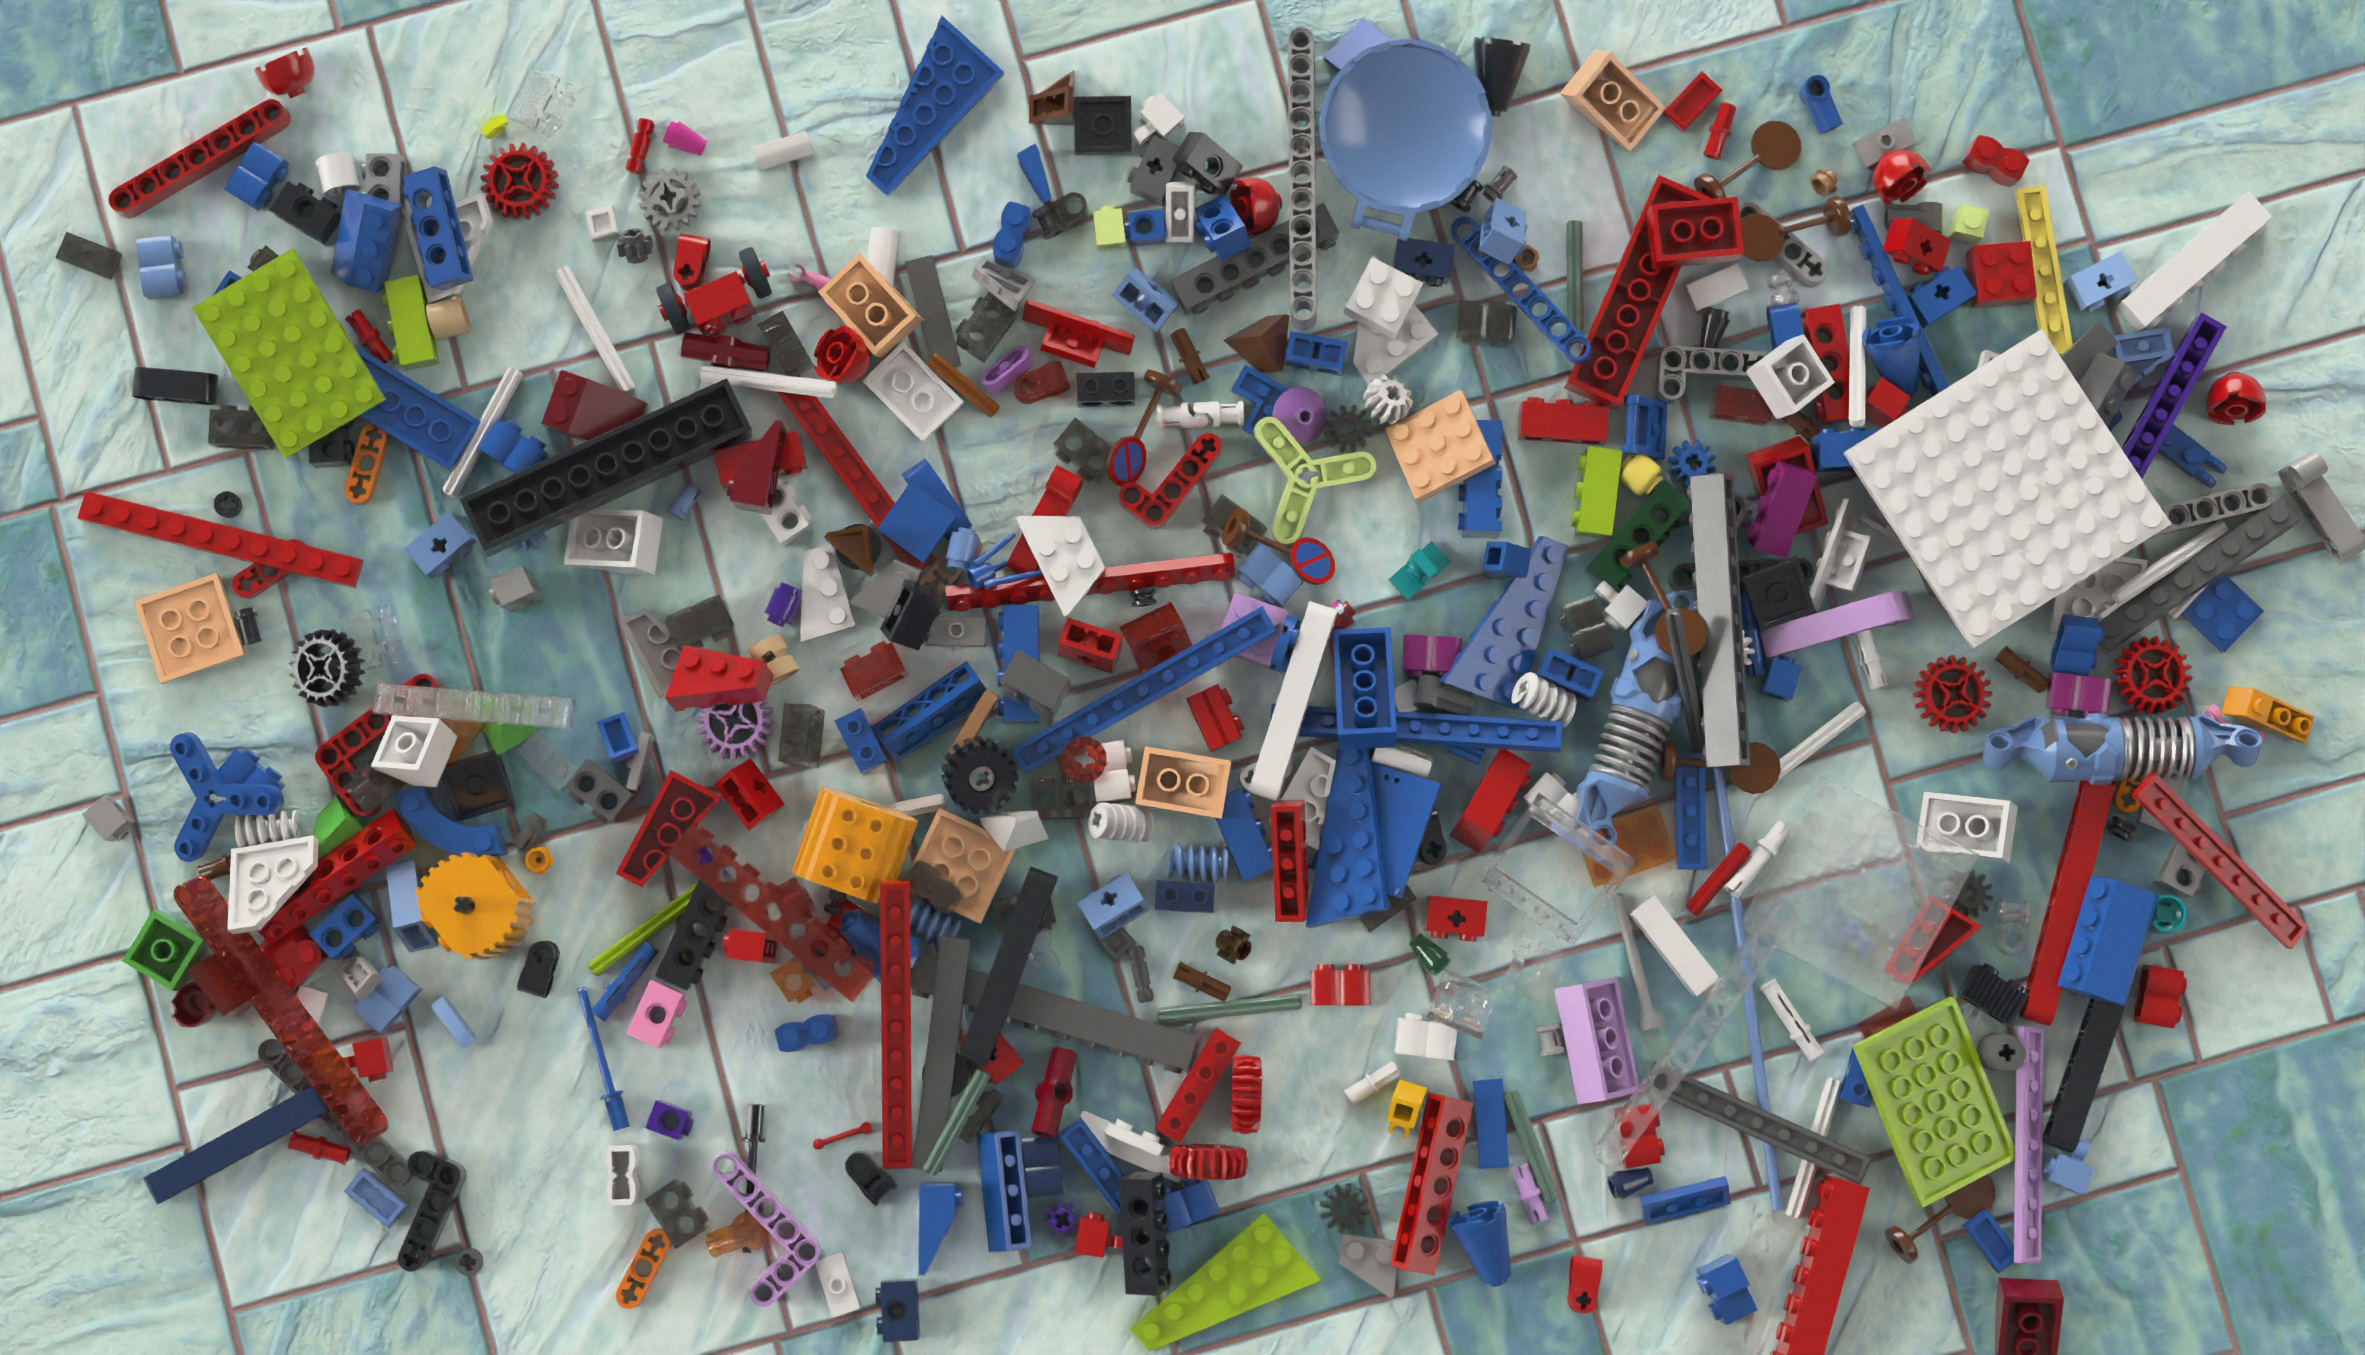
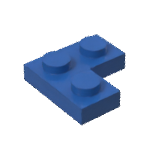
(1259, 391)

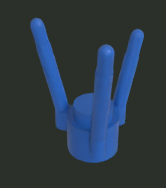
(983, 573)

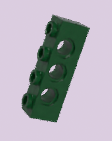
(1665, 499)

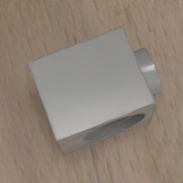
(109, 819)

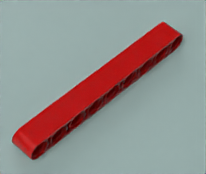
(2066, 899)

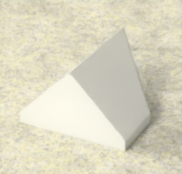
(1014, 828)

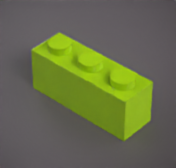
(409, 323)
(1597, 492)

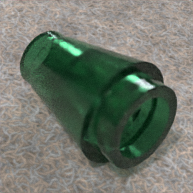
(1430, 954)

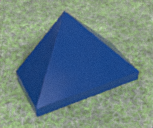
(617, 737)

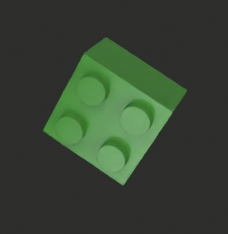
(166, 950)

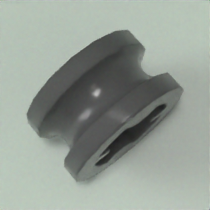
(474, 1254)

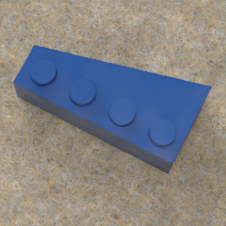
(1480, 492)

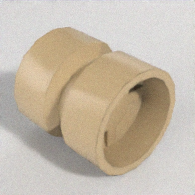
(783, 665)

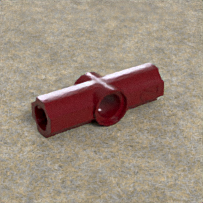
(725, 351)
(1054, 1092)

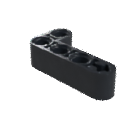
(426, 1211)

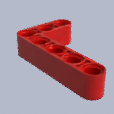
(347, 754)

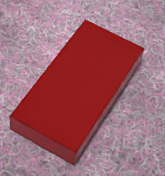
(1692, 101)

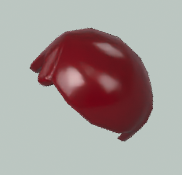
(192, 1006)

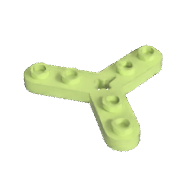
(1298, 495)

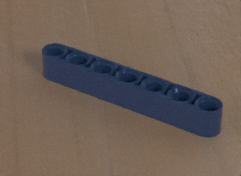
(235, 1145)

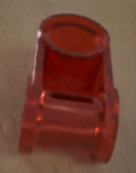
(1045, 382)

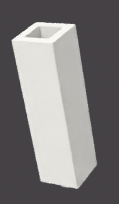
(1674, 946)

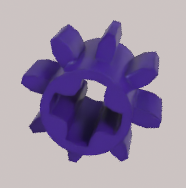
(1054, 1220)

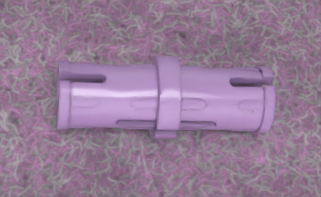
(1529, 1193)

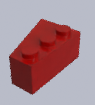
(716, 678)
(1491, 800)
(1953, 934)

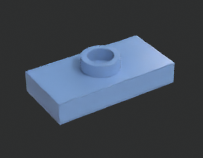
(376, 1198)

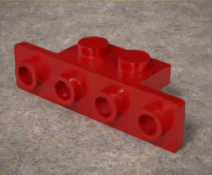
(1075, 336)

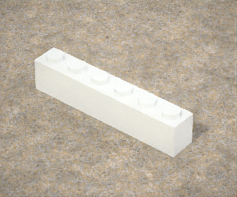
(2193, 262)

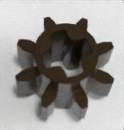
(1233, 944)

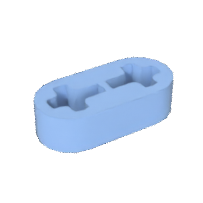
(454, 1022)

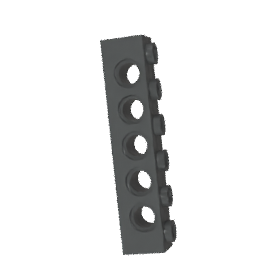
(1262, 245)

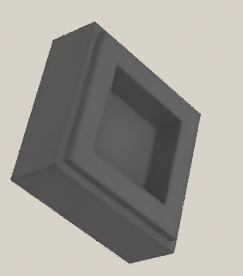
(1117, 943)

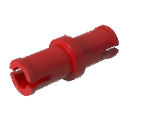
(368, 336)
(319, 1148)

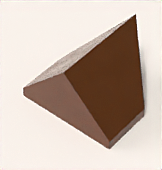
(1054, 103)
(1263, 343)
(855, 545)

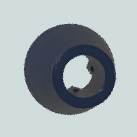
(1628, 1182)

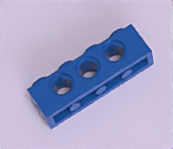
(456, 267)

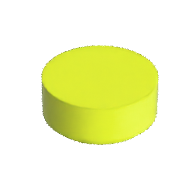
(495, 126)

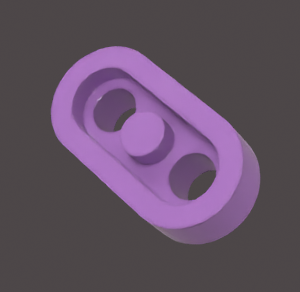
(1007, 369)

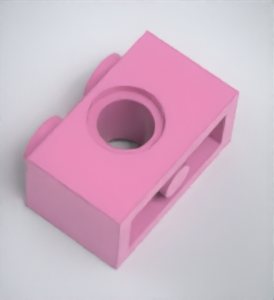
(643, 1025)

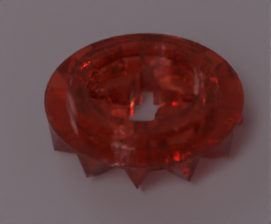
(1078, 747)

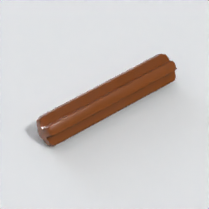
(963, 385)

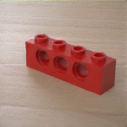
(1830, 321)
(1290, 860)
(1197, 1085)

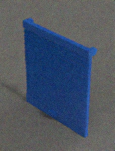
(1403, 816)

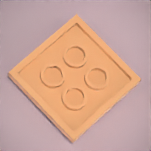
(1440, 446)
(190, 628)
(967, 858)

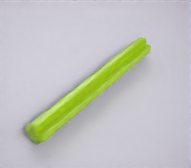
(641, 933)

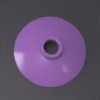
(1292, 404)

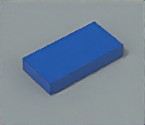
(1990, 1240)

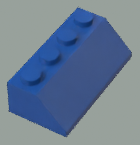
(2107, 940)

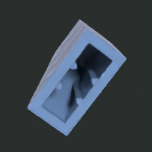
(402, 884)

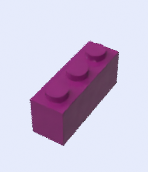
(1781, 509)

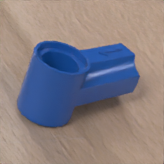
(1820, 107)

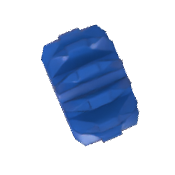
(1684, 455)

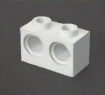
(784, 509)

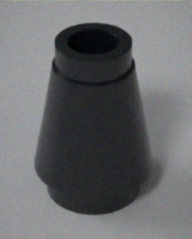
(1713, 327)

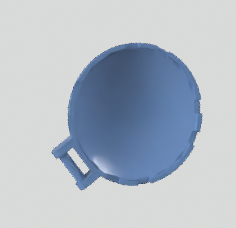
(1404, 130)

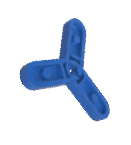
(205, 813)

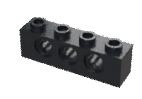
(673, 966)
(1140, 1277)

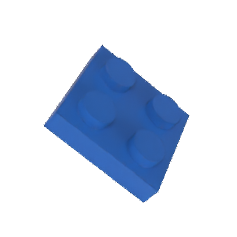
(2222, 612)

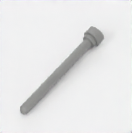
(1649, 1016)

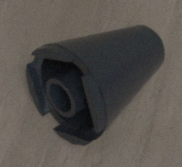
(1499, 69)

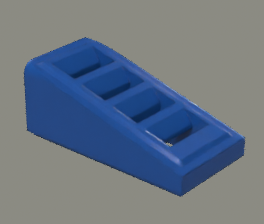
(1032, 167)

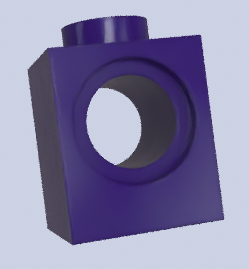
(657, 1120)

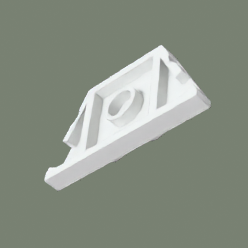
(1064, 556)

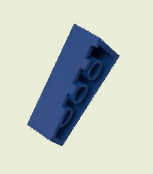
(1829, 446)

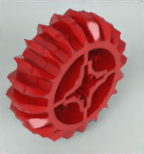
(513, 190)
(2163, 683)
(1943, 687)
(1246, 1094)
(1208, 1161)

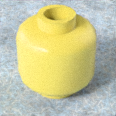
(1640, 474)

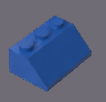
(366, 241)

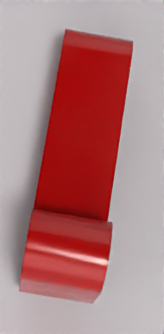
(1175, 478)
(1057, 500)

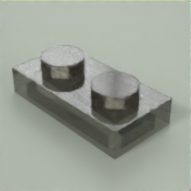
(88, 256)
(987, 1105)

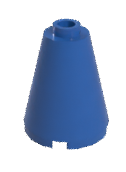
(1895, 352)
(863, 935)
(1485, 1240)

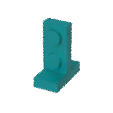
(1419, 570)

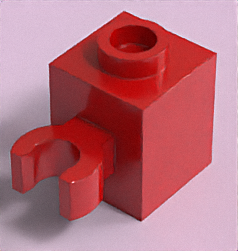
(371, 1059)
(1094, 1236)

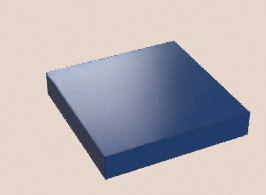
(917, 522)

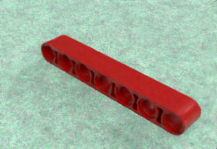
(186, 157)

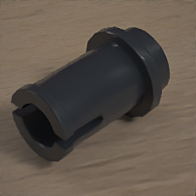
(248, 626)

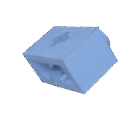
(2115, 274)

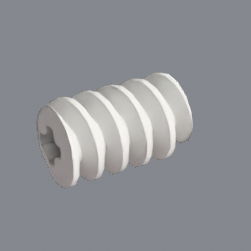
(1544, 698)
(1121, 822)
(266, 831)

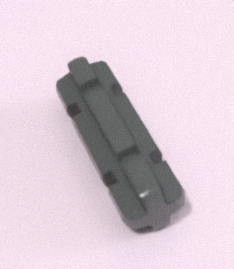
(1140, 974)

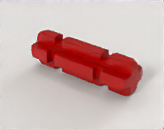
(640, 146)

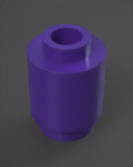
(783, 604)

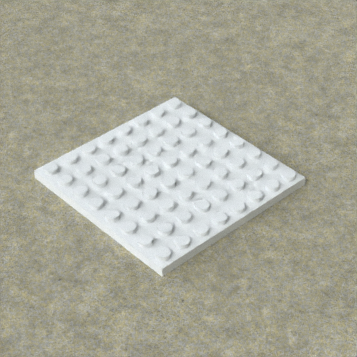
(2006, 488)

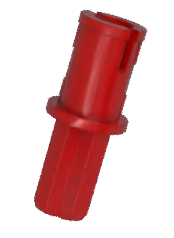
(1720, 131)

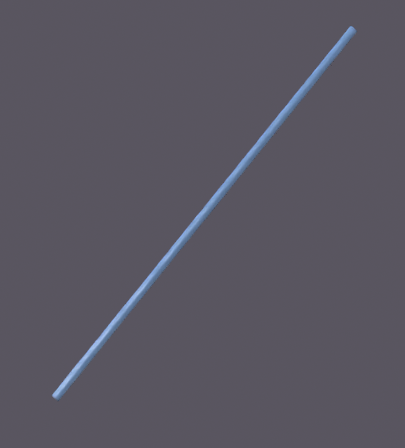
(1749, 996)

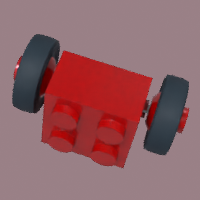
(719, 301)

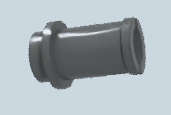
(1499, 184)
(530, 831)

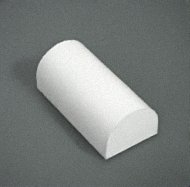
(783, 150)
(1180, 212)
(884, 251)
(1404, 760)

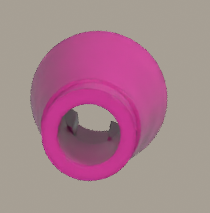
(684, 139)

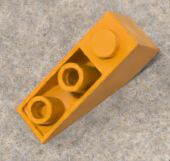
(2267, 713)

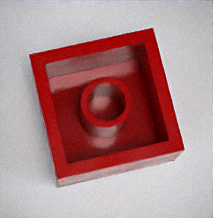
(2001, 274)

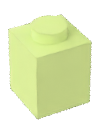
(1968, 224)
(1109, 228)

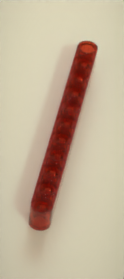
(282, 1011)

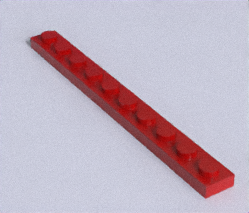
(220, 539)
(1113, 579)
(896, 1024)

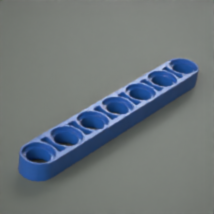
(1527, 301)

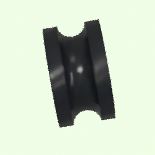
(222, 497)
(1143, 597)
(2121, 828)

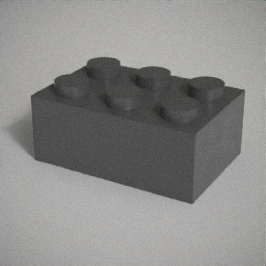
(1034, 683)

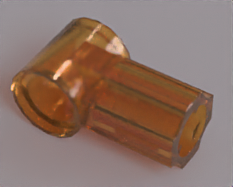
(742, 1232)

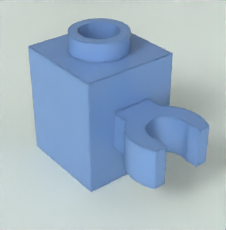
(2069, 1170)

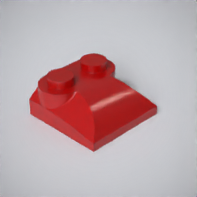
(295, 956)

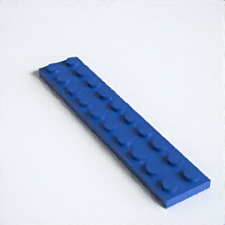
(411, 411)

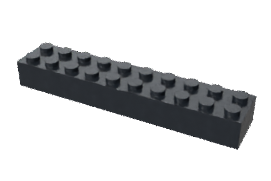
(606, 467)

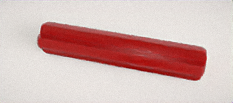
(1718, 879)

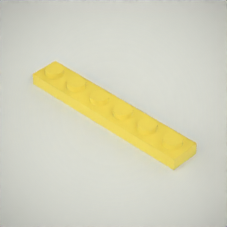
(2050, 299)

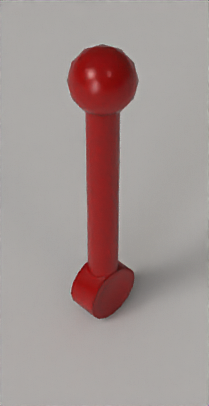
(865, 1128)

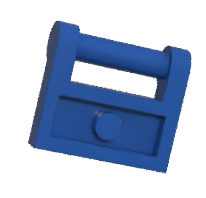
(1651, 427)

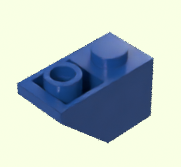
(1506, 560)

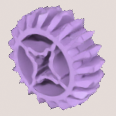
(731, 734)

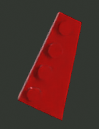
(674, 810)

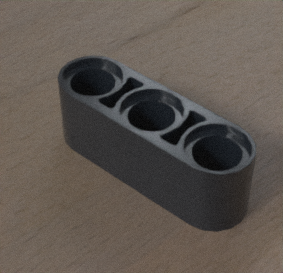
(175, 386)

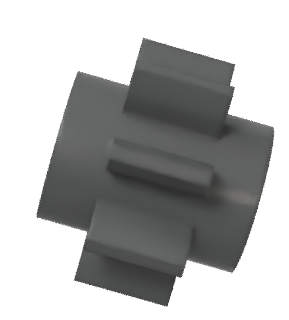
(634, 245)

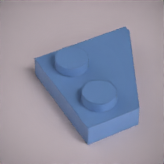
(2144, 349)

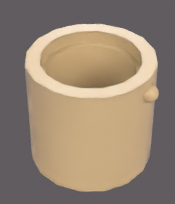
(448, 318)

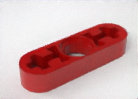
(257, 586)

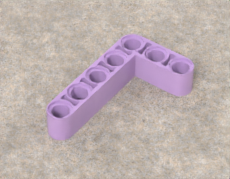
(1836, 623)
(770, 1223)

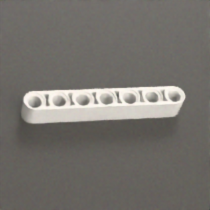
(1293, 701)

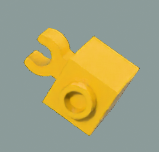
(1406, 1106)

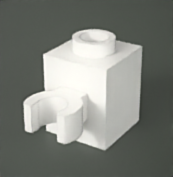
(1159, 118)
(1622, 607)

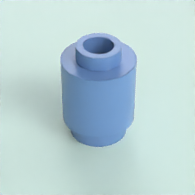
(962, 549)

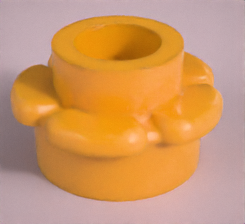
(533, 854)

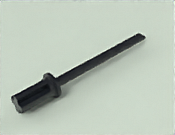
(753, 1135)

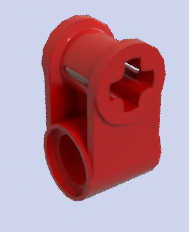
(691, 256)
(1584, 1277)

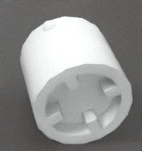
(337, 174)

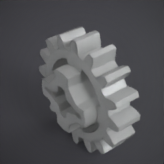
(680, 195)

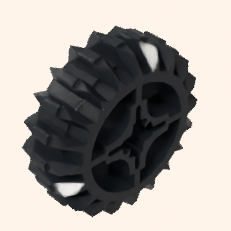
(338, 667)

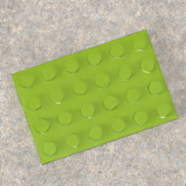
(289, 353)
(1935, 1101)

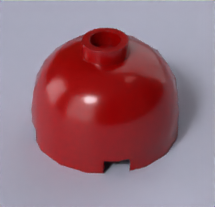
(287, 74)
(1900, 175)
(1256, 204)
(842, 356)
(2235, 398)

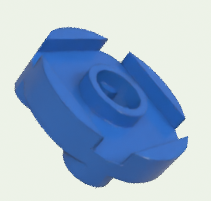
(1283, 648)

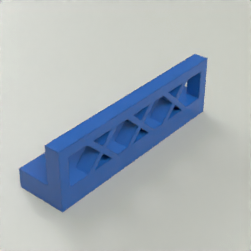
(933, 716)

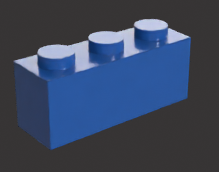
(1244, 836)

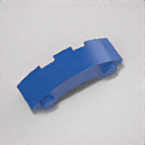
(437, 828)

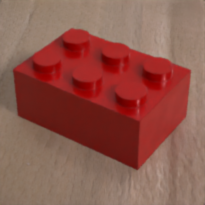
(1695, 232)

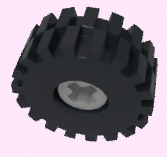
(975, 758)

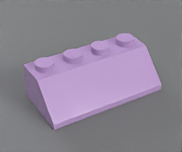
(1597, 1040)

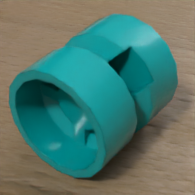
(2168, 915)

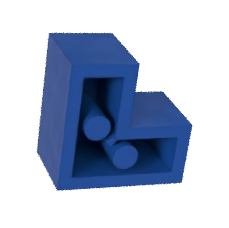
(1727, 1288)

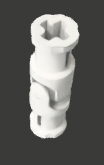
(1217, 414)

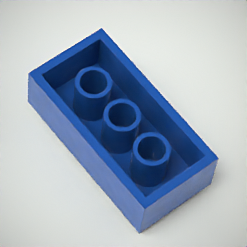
(1364, 688)

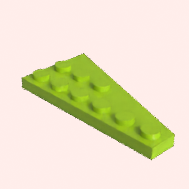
(1238, 1278)

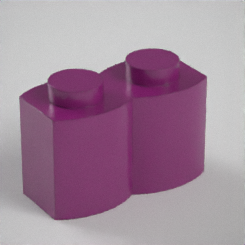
(1429, 654)
(2078, 694)

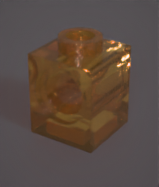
(781, 975)

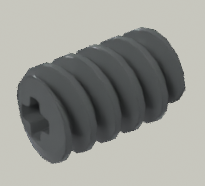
(2012, 1052)

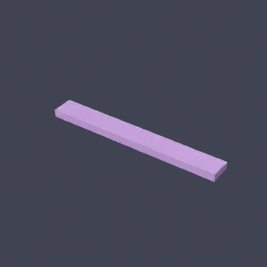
(2029, 1148)

